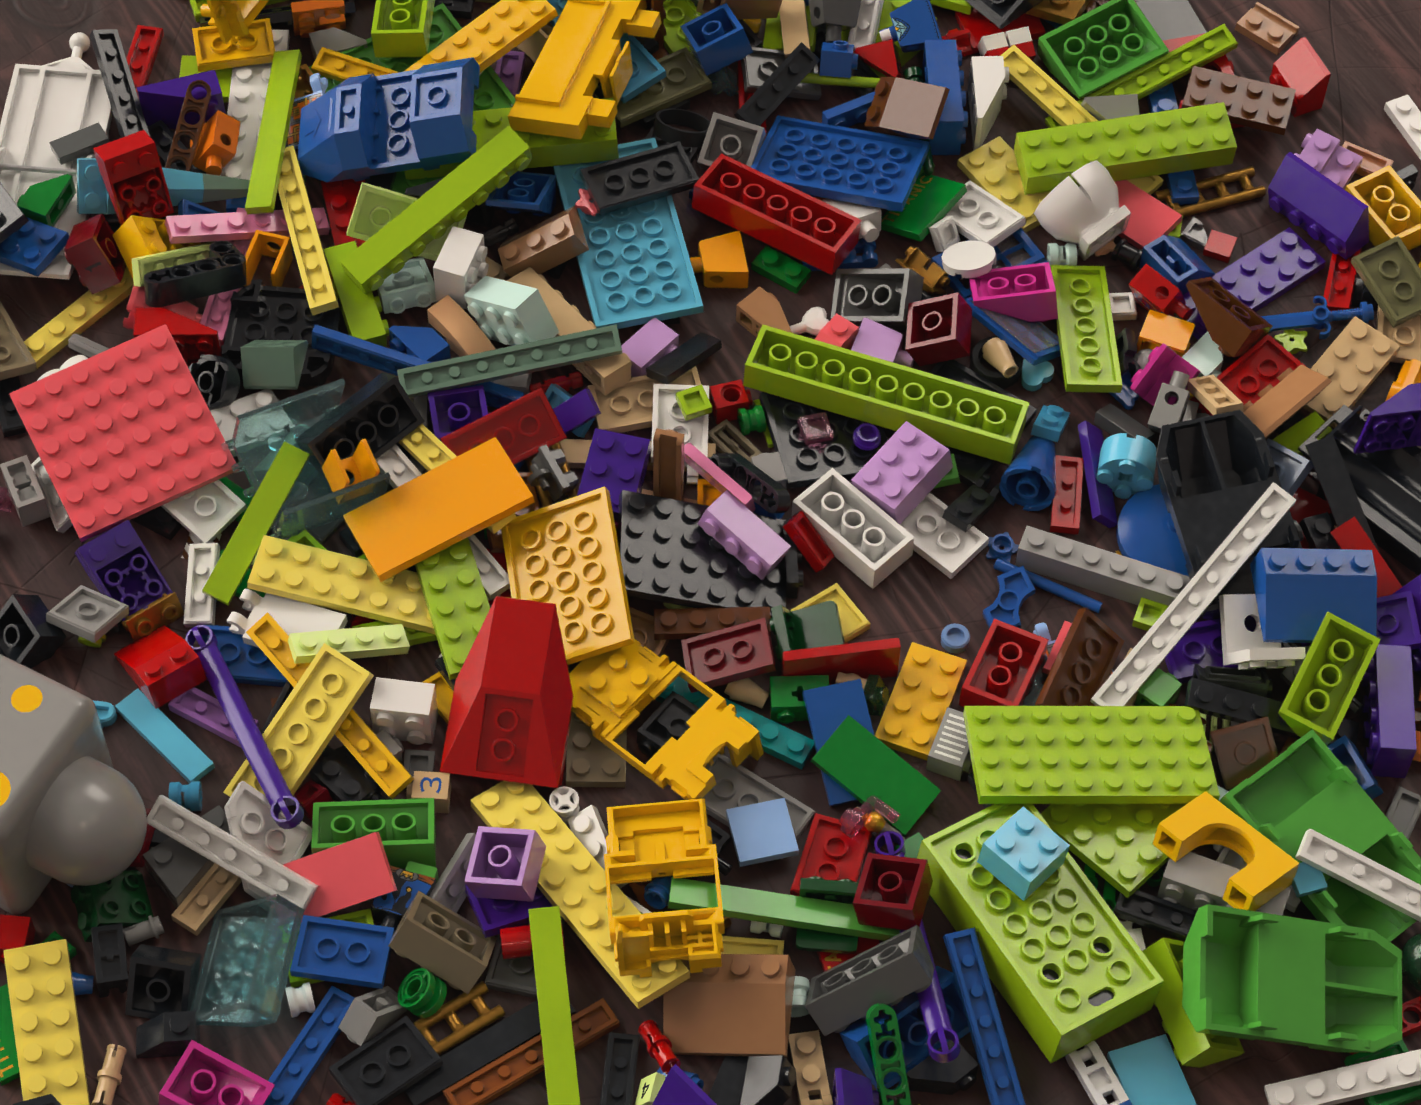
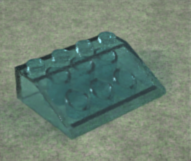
(247, 963)

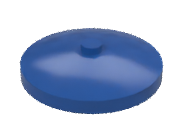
(1148, 532)

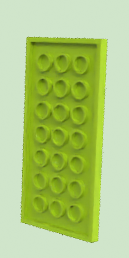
(1088, 754)

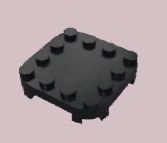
(278, 314)

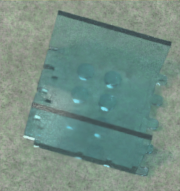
(311, 501)

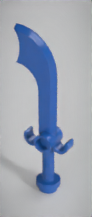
(1319, 317)

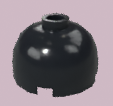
(217, 380)

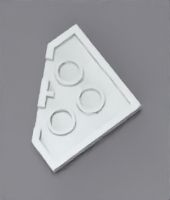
(252, 823)

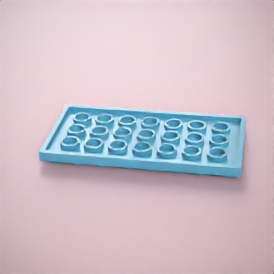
(634, 256)

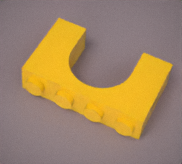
(1210, 822)

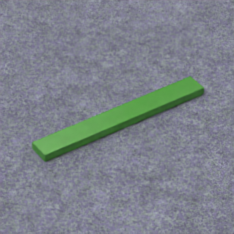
(774, 908)

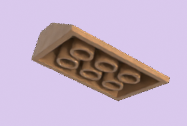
(732, 1008)

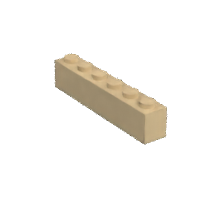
(604, 373)

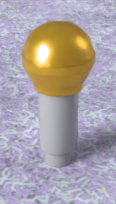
(876, 823)

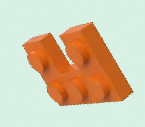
(317, 15)

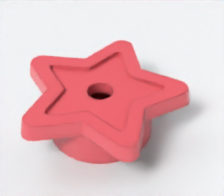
(584, 203)

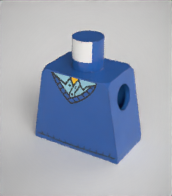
(912, 26)

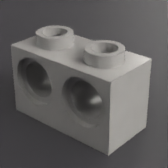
(24, 490)

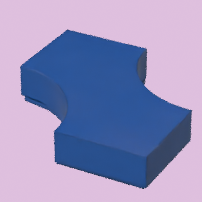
(1013, 591)

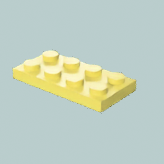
(997, 172)

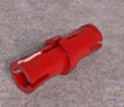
(658, 1045)

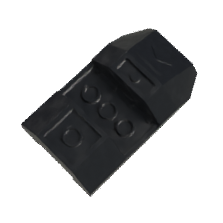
(1209, 481)

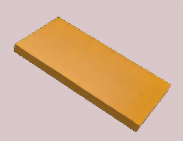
(438, 509)

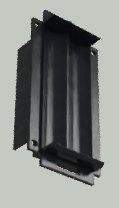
(1385, 486)

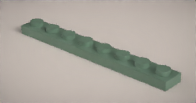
(510, 361)

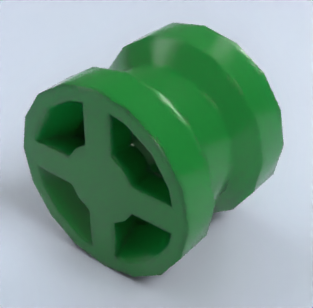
(751, 420)

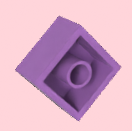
(505, 863)

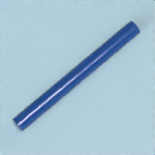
(1053, 587)

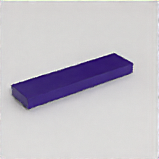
(1100, 494)

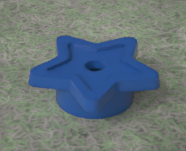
(1001, 540)

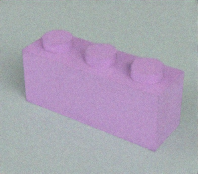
(744, 535)

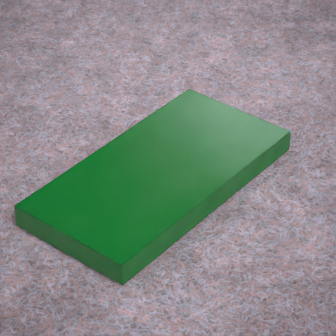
(871, 768)

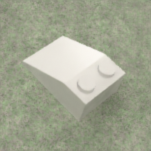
(985, 94)

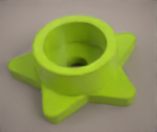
(1295, 346)

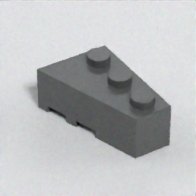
(178, 867)

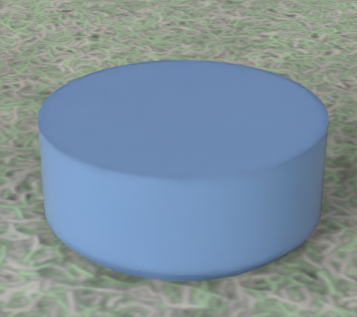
(955, 638)

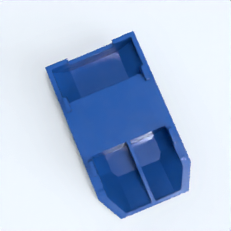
(390, 123)

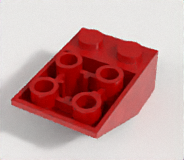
(134, 177)
(190, 336)

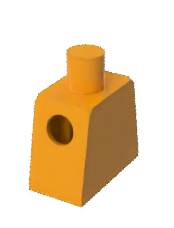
(722, 261)

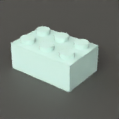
(510, 312)

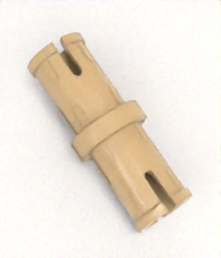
(109, 1075)

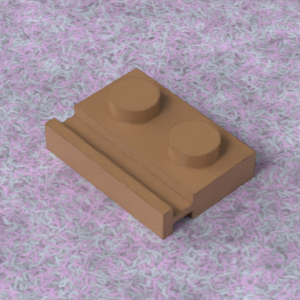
(1267, 28)

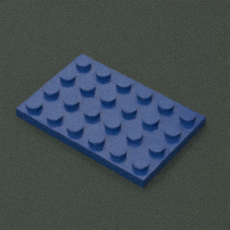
(842, 162)

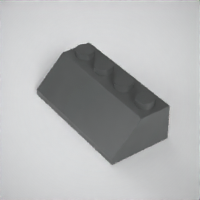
(872, 977)

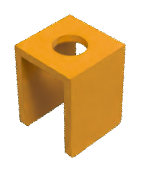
(260, 247)
(1165, 329)
(361, 465)

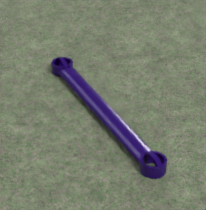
(245, 728)
(932, 998)

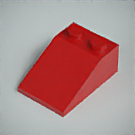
(162, 665)

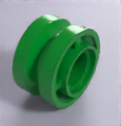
(422, 993)

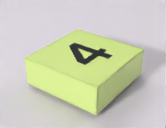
(649, 1088)

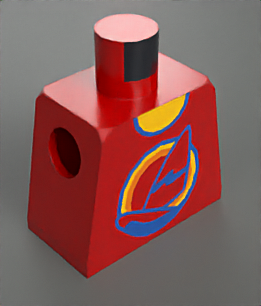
(1158, 294)

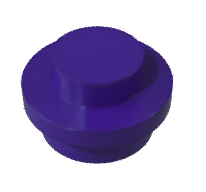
(866, 437)

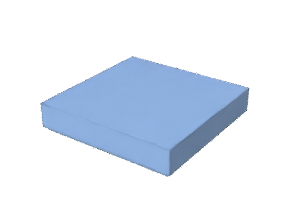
(762, 832)

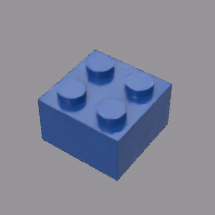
(716, 39)

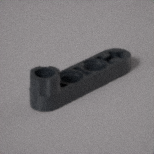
(755, 478)

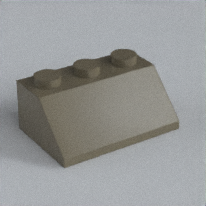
(442, 942)

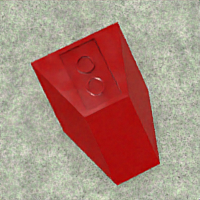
(512, 699)

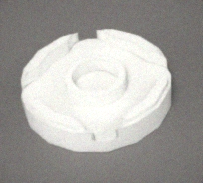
(969, 259)

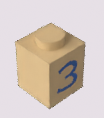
(432, 785)

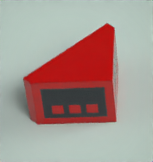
(882, 57)

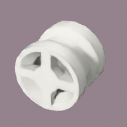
(564, 797)
(300, 999)

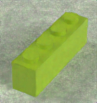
(357, 309)

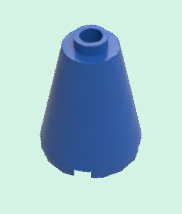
(1031, 476)

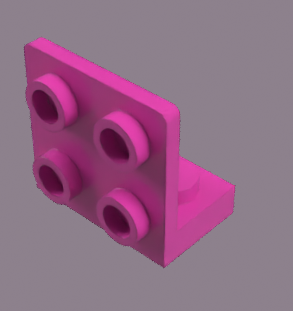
(1158, 371)

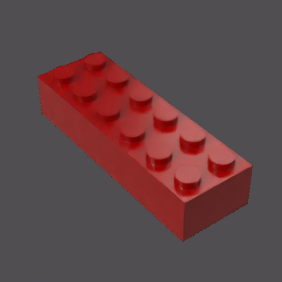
(776, 214)

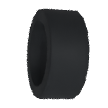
(995, 377)

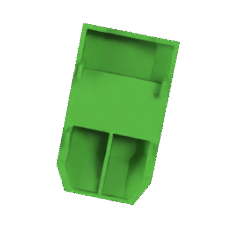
(1314, 791)
(1291, 981)

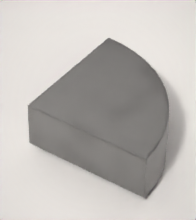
(1195, 234)

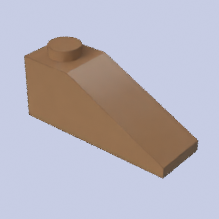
(761, 309)

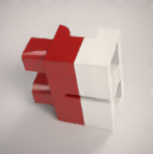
(998, 43)

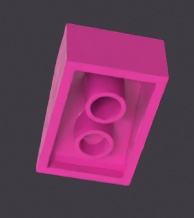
(1018, 292)
(212, 1080)

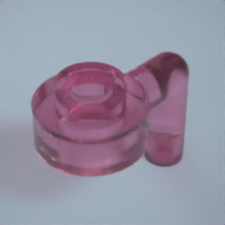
(853, 820)

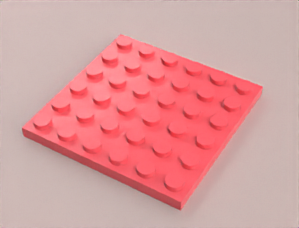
(123, 432)

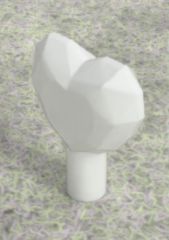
(811, 322)

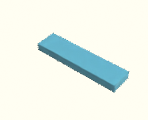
(164, 736)

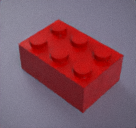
(1003, 667)

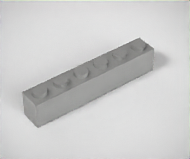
(1097, 568)

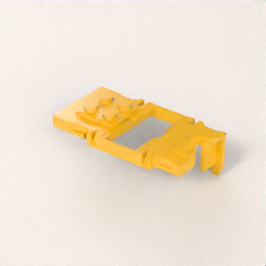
(622, 682)
(654, 843)

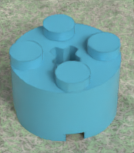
(1127, 464)

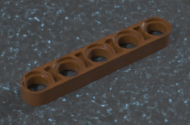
(186, 130)

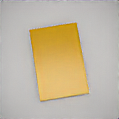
(249, 49)

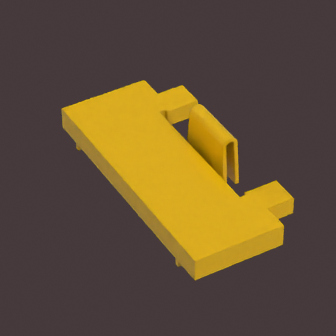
(574, 60)

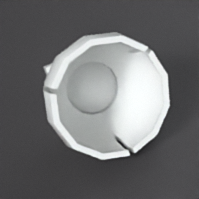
(1084, 213)

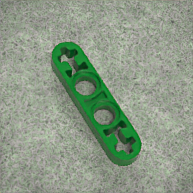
(891, 1064)

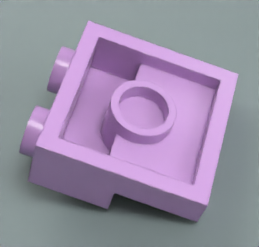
(1329, 158)

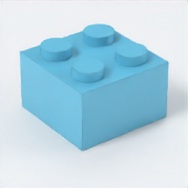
(1023, 853)

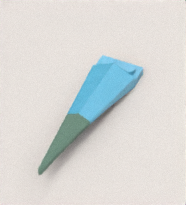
(187, 185)

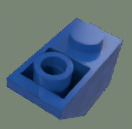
(419, 342)

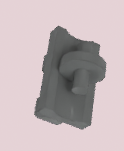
(549, 475)

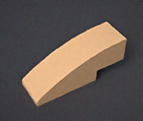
(458, 328)

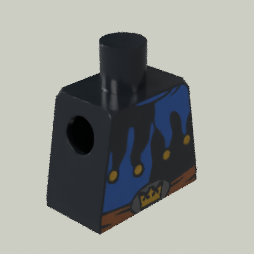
(392, 906)

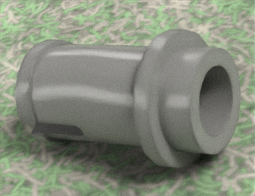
(143, 930)

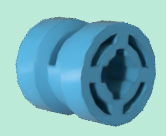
(187, 795)

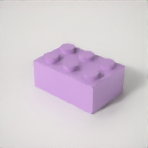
(903, 471)

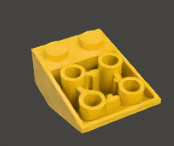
(143, 237)

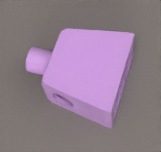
(881, 343)

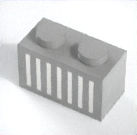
(950, 748)

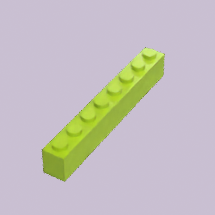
(437, 210)

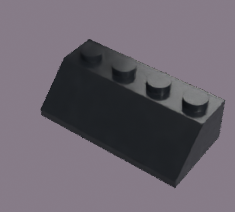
(376, 413)

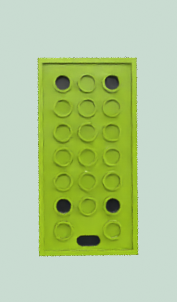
(1052, 957)

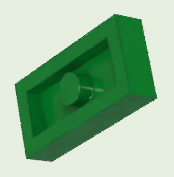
(781, 269)

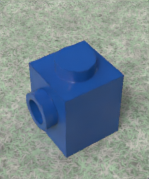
(838, 59)

